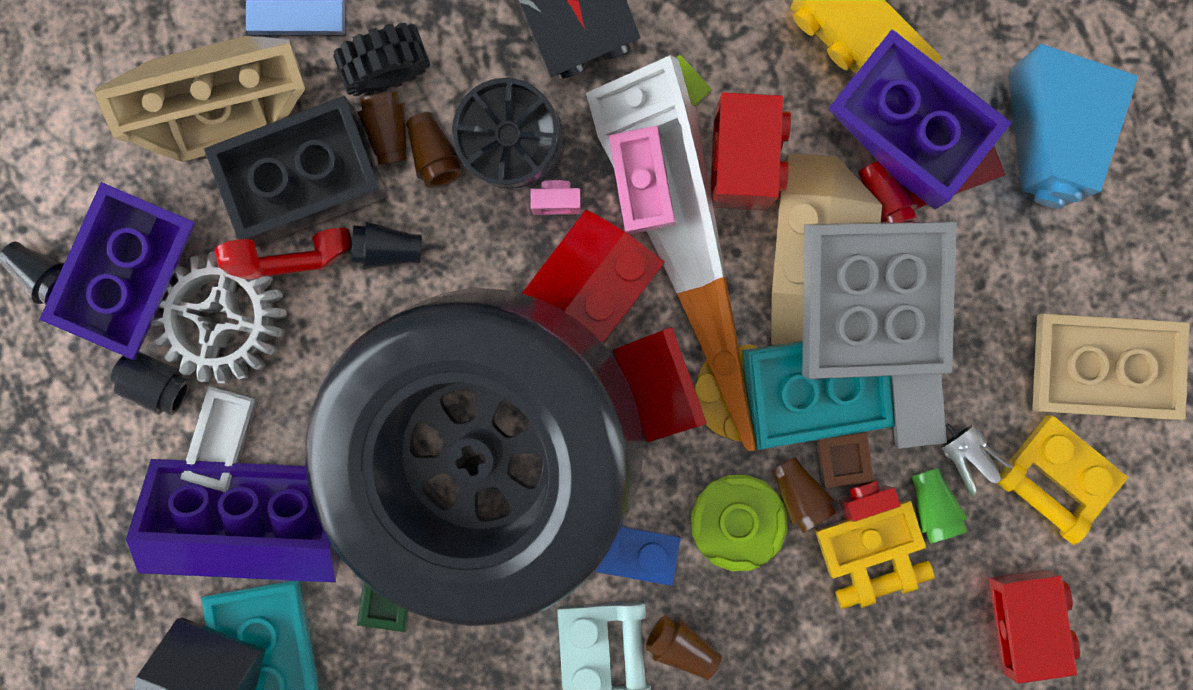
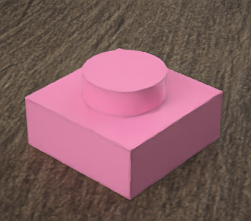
(555, 199)

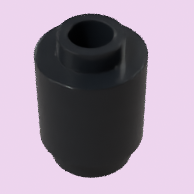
(150, 383)

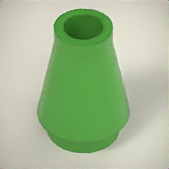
(937, 507)

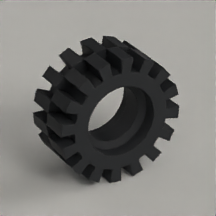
(381, 59)

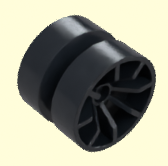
(508, 134)

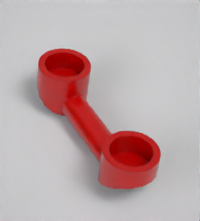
(242, 261)

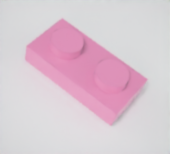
(642, 180)

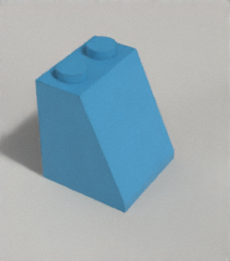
(1066, 123)

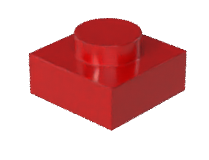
(868, 500)

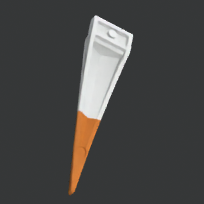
(692, 246)

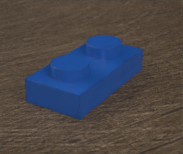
(642, 556)

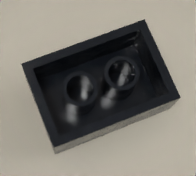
(296, 172)

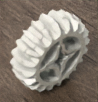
(215, 335)

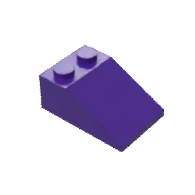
(918, 120)

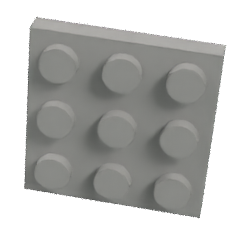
(878, 299)

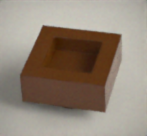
(845, 460)

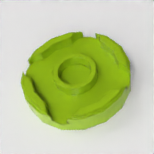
(738, 522)

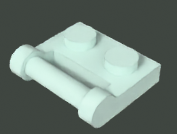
(586, 645)

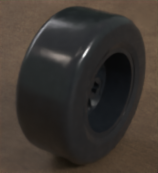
(377, 490)

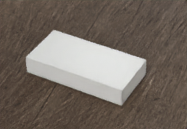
(220, 434)

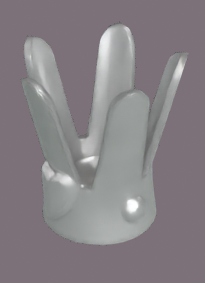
(973, 446)

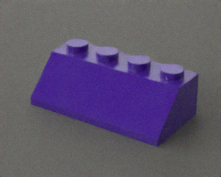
(250, 532)

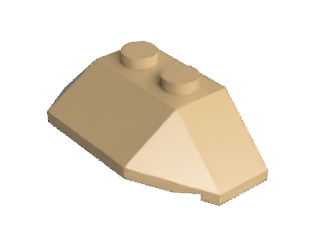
(203, 95)
(816, 193)

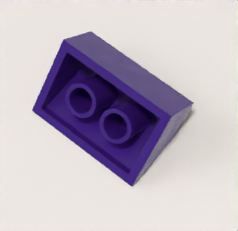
(117, 271)

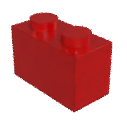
(1034, 626)

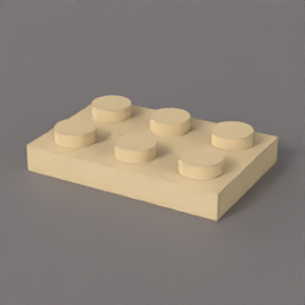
(1111, 366)

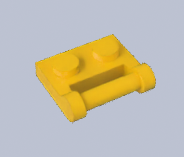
(1069, 465)

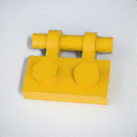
(856, 545)

